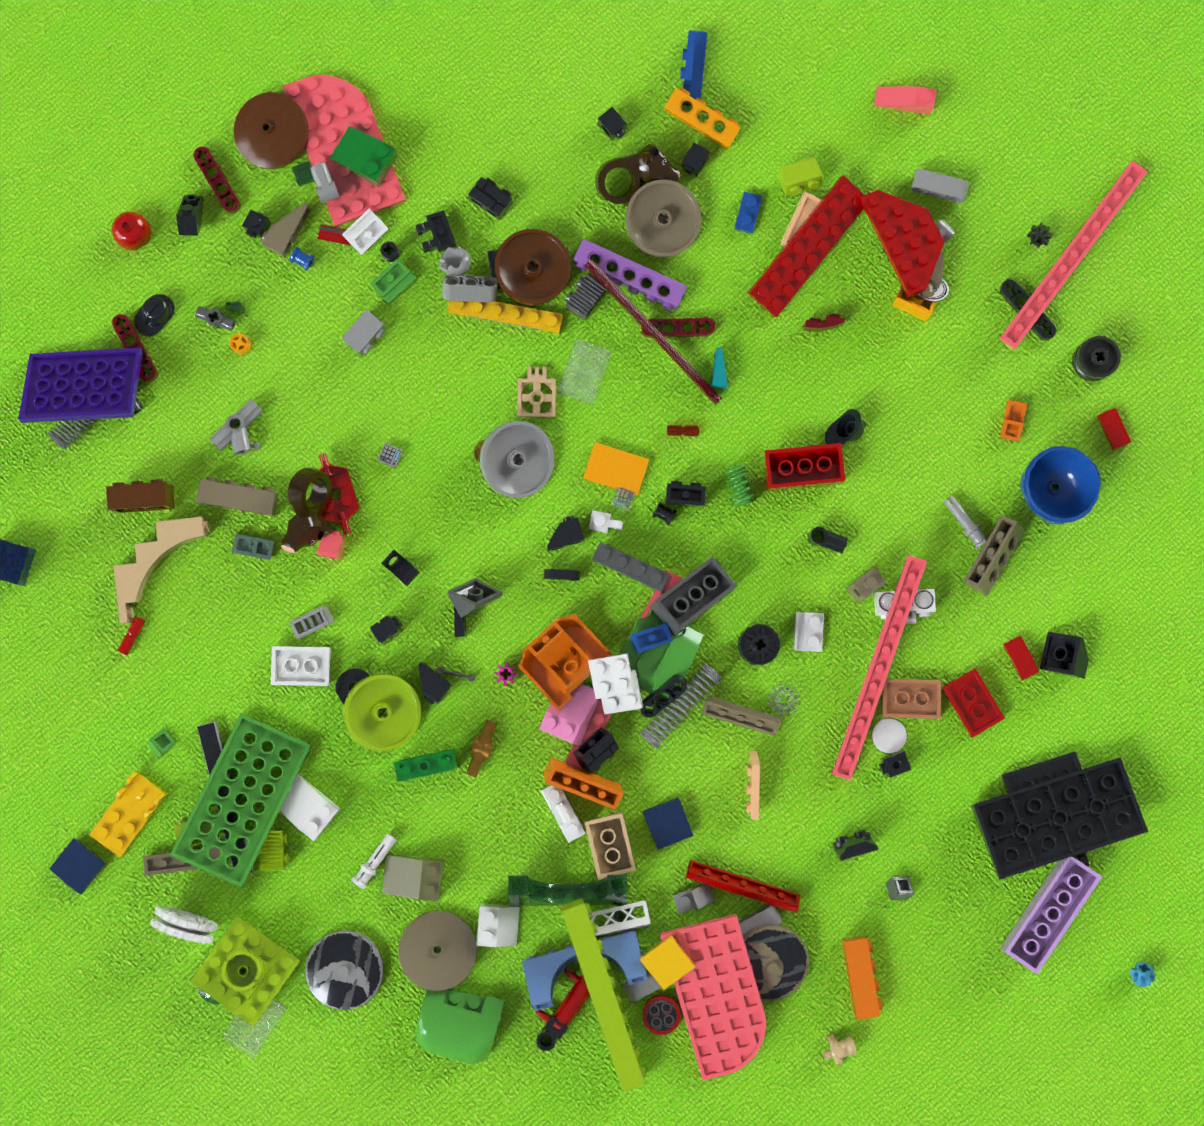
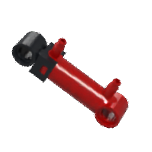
(560, 1020)

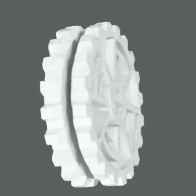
(183, 924)

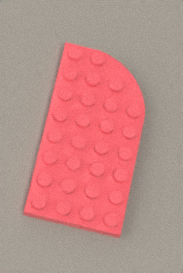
(330, 109)
(719, 996)

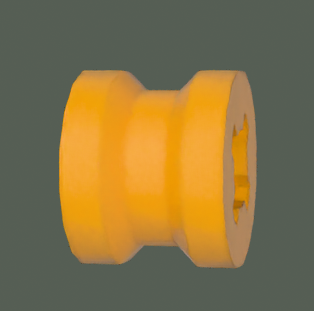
(236, 342)

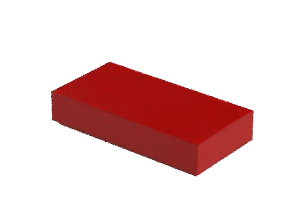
(1114, 428)

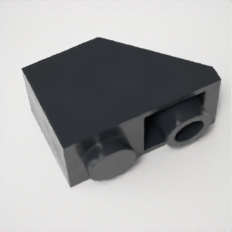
(190, 215)

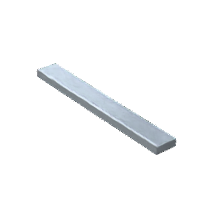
(212, 748)

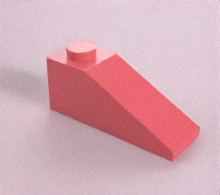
(909, 99)

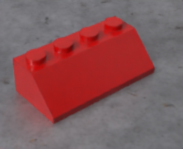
(804, 467)

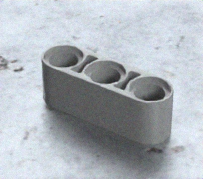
(939, 186)
(469, 288)

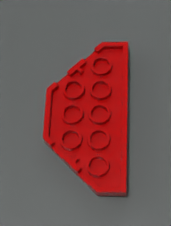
(907, 238)

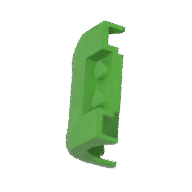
(458, 1025)

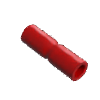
(129, 639)

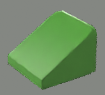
(161, 743)

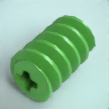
(740, 485)

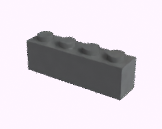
(632, 568)

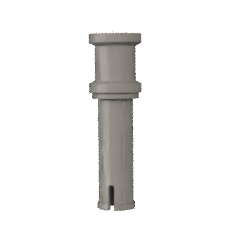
(971, 530)

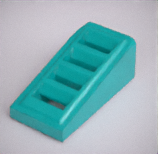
(719, 377)

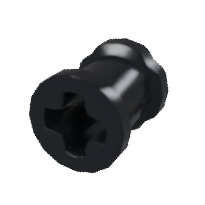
(385, 248)
(664, 513)

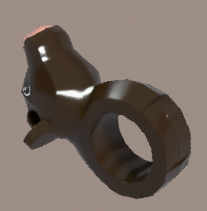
(643, 167)
(307, 524)

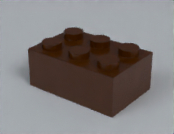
(140, 496)

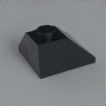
(1065, 655)

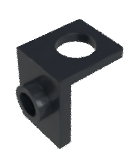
(401, 568)

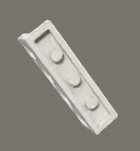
(621, 926)

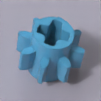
(1142, 974)

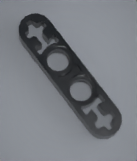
(1022, 294)

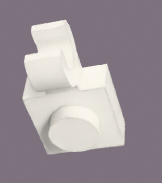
(601, 522)

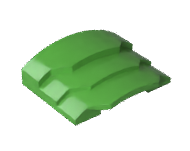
(664, 661)

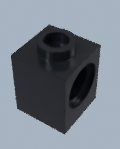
(612, 124)
(695, 159)

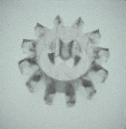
(791, 699)

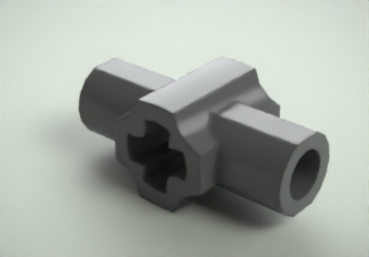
(207, 315)

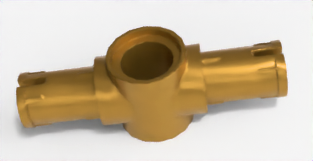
(481, 748)

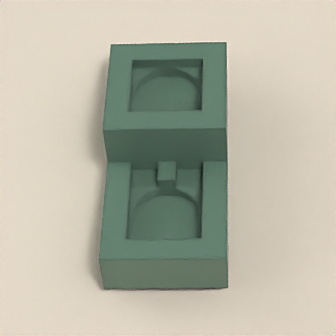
(253, 546)

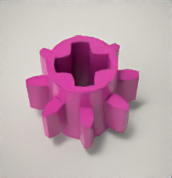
(510, 670)

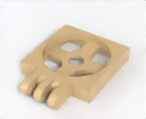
(536, 379)

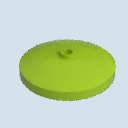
(385, 729)

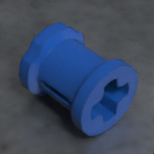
(302, 258)

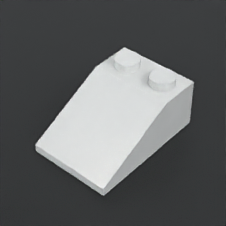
(308, 808)

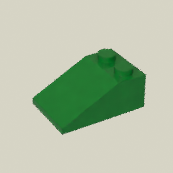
(364, 155)

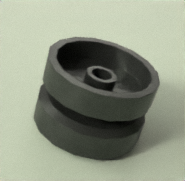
(1085, 357)

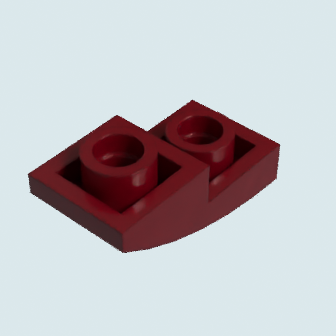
(830, 322)

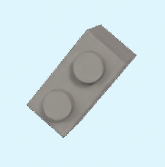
(364, 333)

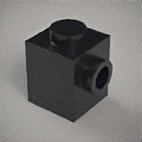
(256, 224)
(894, 764)

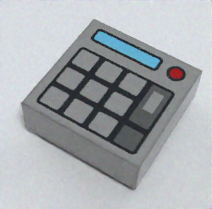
(390, 455)

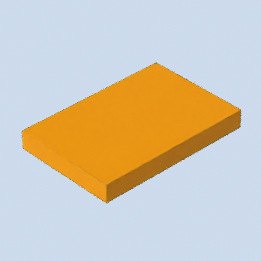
(615, 468)

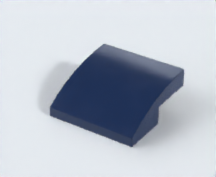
(668, 823)
(77, 866)

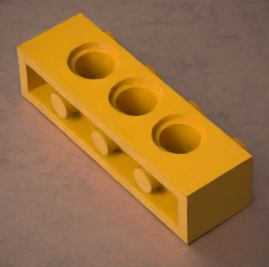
(691, 119)

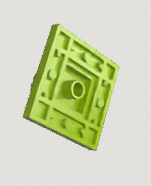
(266, 967)

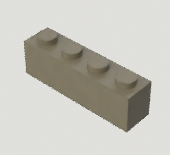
(237, 497)

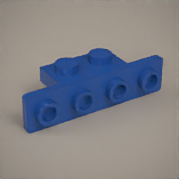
(694, 64)

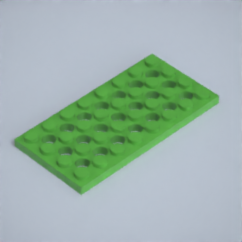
(264, 821)

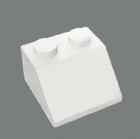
(498, 925)

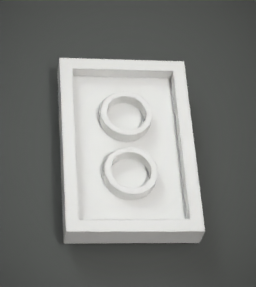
(300, 666)

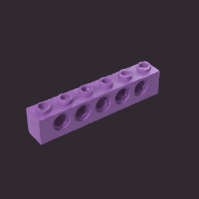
(676, 290)

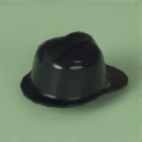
(154, 314)
(846, 428)

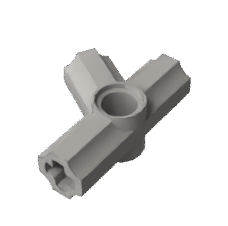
(237, 436)

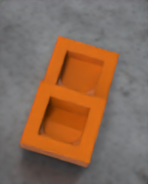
(1013, 420)

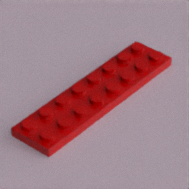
(808, 247)

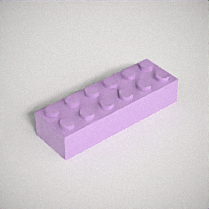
(1050, 913)

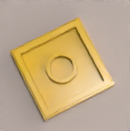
(667, 962)

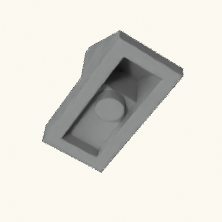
(693, 898)

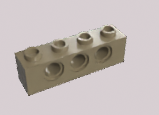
(994, 555)

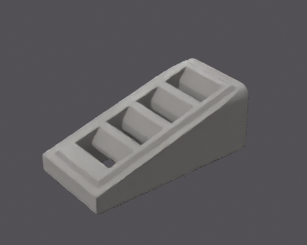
(326, 615)

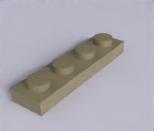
(741, 715)
(165, 863)

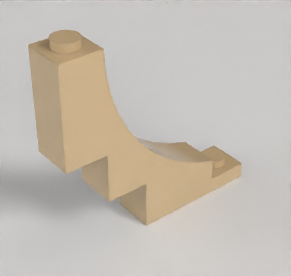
(132, 578)

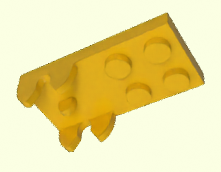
(128, 814)

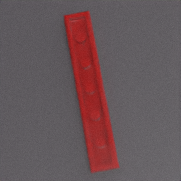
(743, 886)

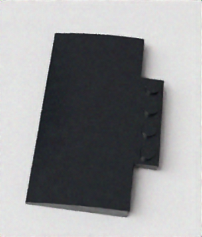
(1057, 813)

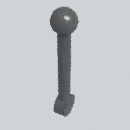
(440, 670)

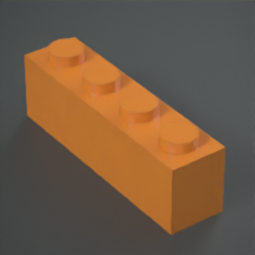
(583, 783)
(861, 977)

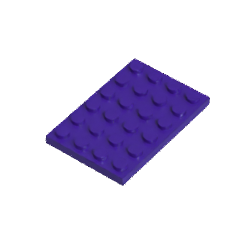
(81, 385)

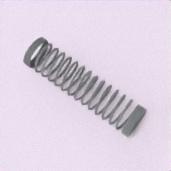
(713, 676)

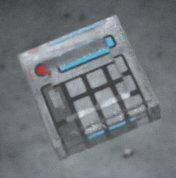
(622, 498)

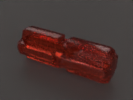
(678, 430)

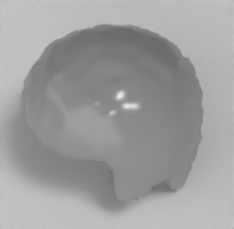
(455, 261)

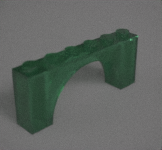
(528, 892)

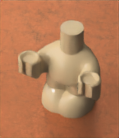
(839, 1049)

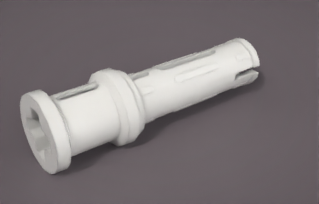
(369, 869)

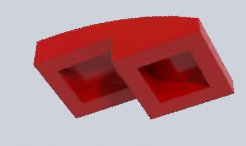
(1021, 658)

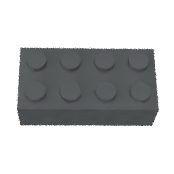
(693, 596)

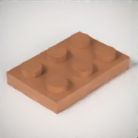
(911, 698)

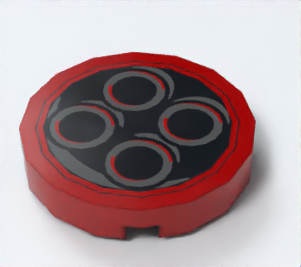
(661, 1015)

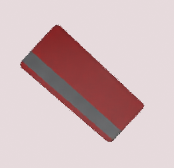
(332, 234)

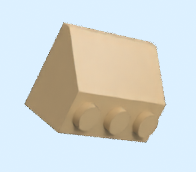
(610, 845)

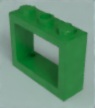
(426, 765)

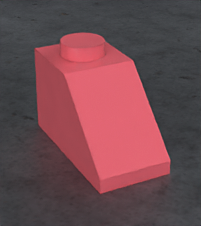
(331, 545)

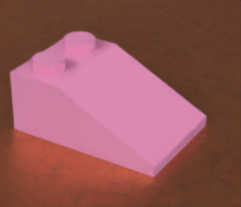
(573, 719)

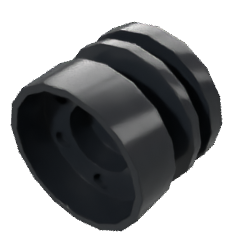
(748, 649)

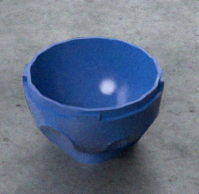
(1075, 480)

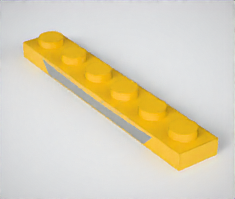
(508, 314)

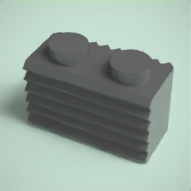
(585, 297)

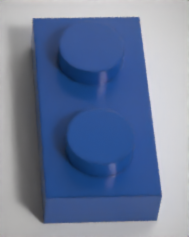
(748, 212)
(651, 638)

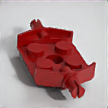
(347, 505)

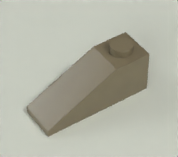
(284, 232)

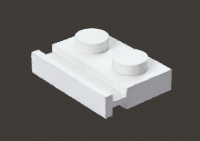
(365, 231)
(808, 631)

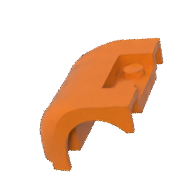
(560, 658)

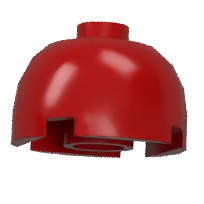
(131, 230)

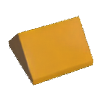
(913, 305)

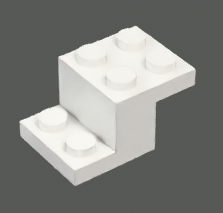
(615, 683)

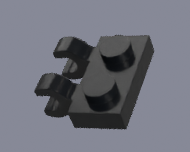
(440, 231)

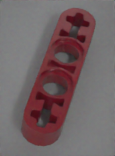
(216, 180)
(678, 323)
(137, 344)

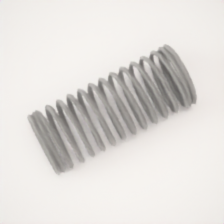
(59, 441)

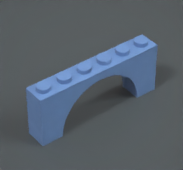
(544, 970)

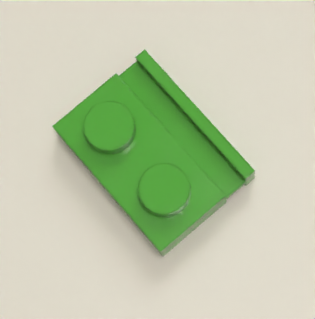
(393, 281)

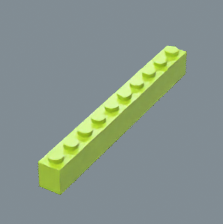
(602, 994)

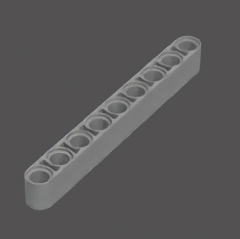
(766, 915)

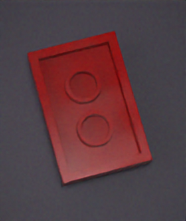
(973, 702)

